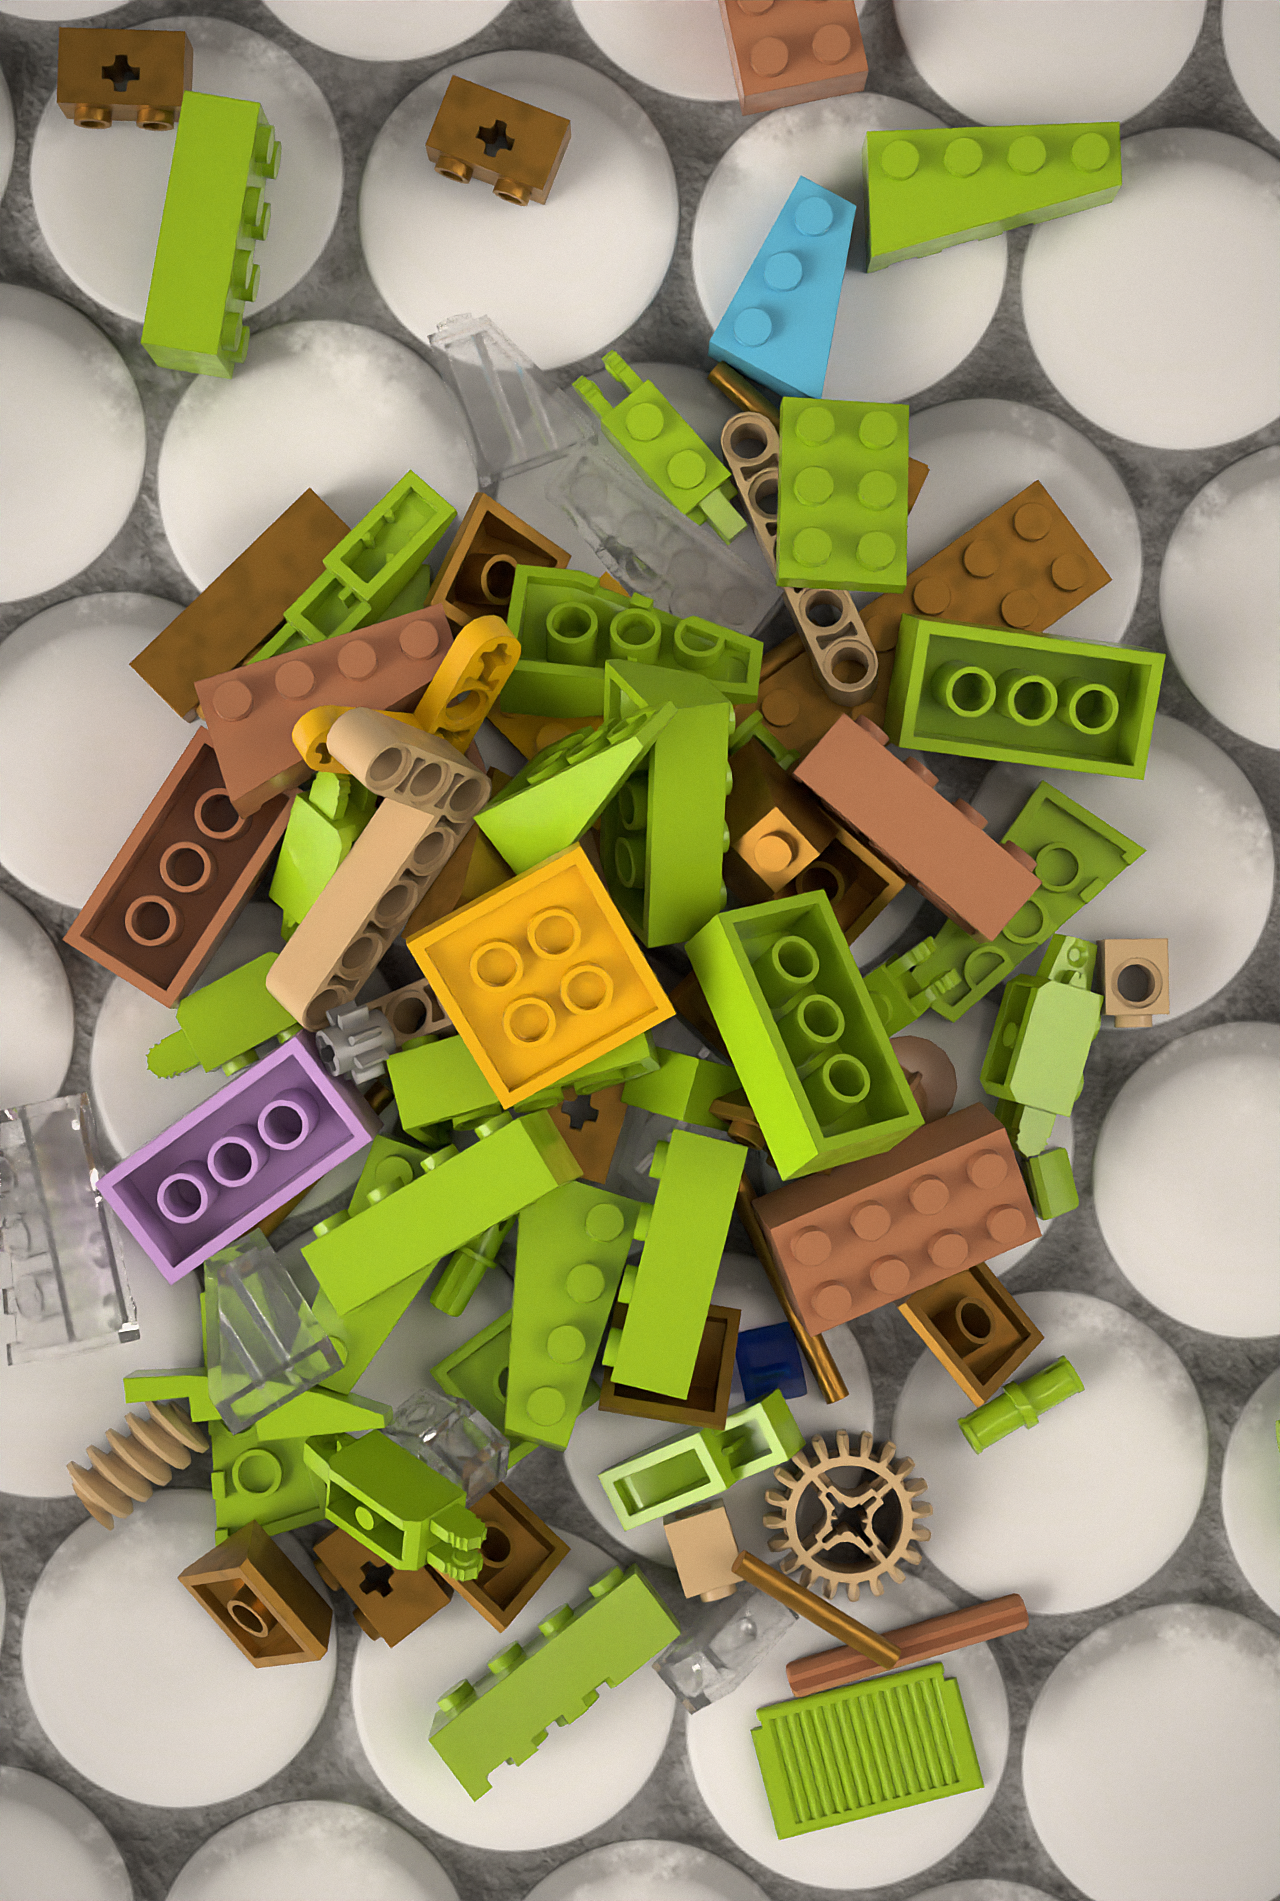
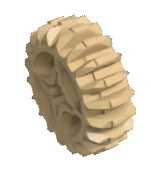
(825, 1535)

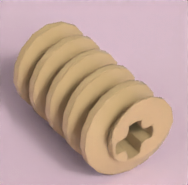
(136, 1461)

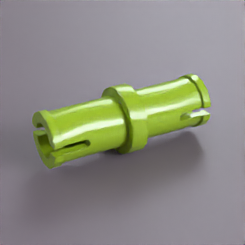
(1020, 1404)

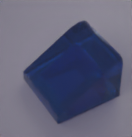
(769, 1361)

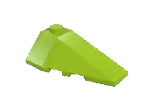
(575, 625)
(568, 787)

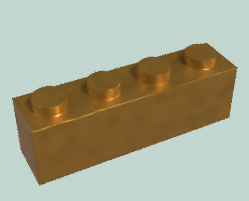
(241, 605)

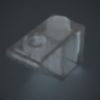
(451, 1440)

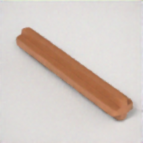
(916, 1644)

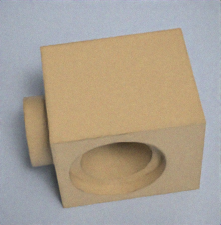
(1153, 960)
(703, 1550)

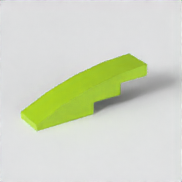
(366, 567)
(309, 1414)

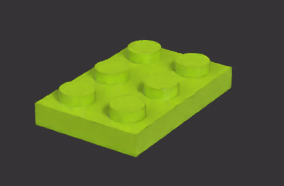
(842, 495)

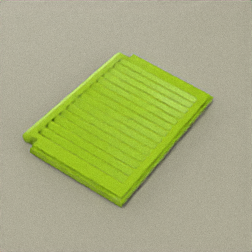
(865, 1750)

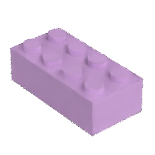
(238, 1156)

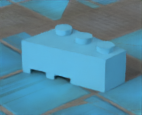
(790, 297)

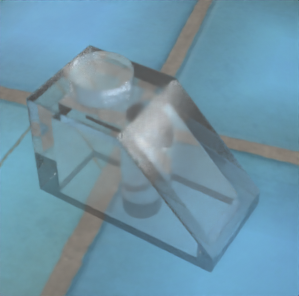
(723, 1646)

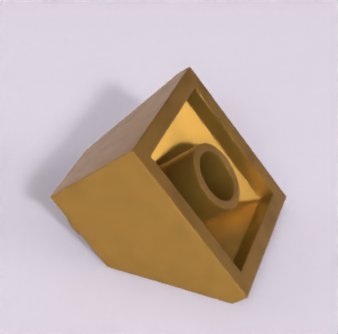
(770, 827)

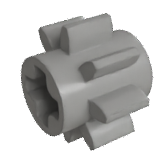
(355, 1042)

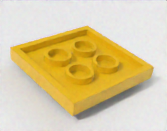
(540, 975)

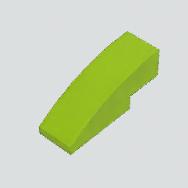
(702, 1461)

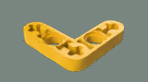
(477, 662)

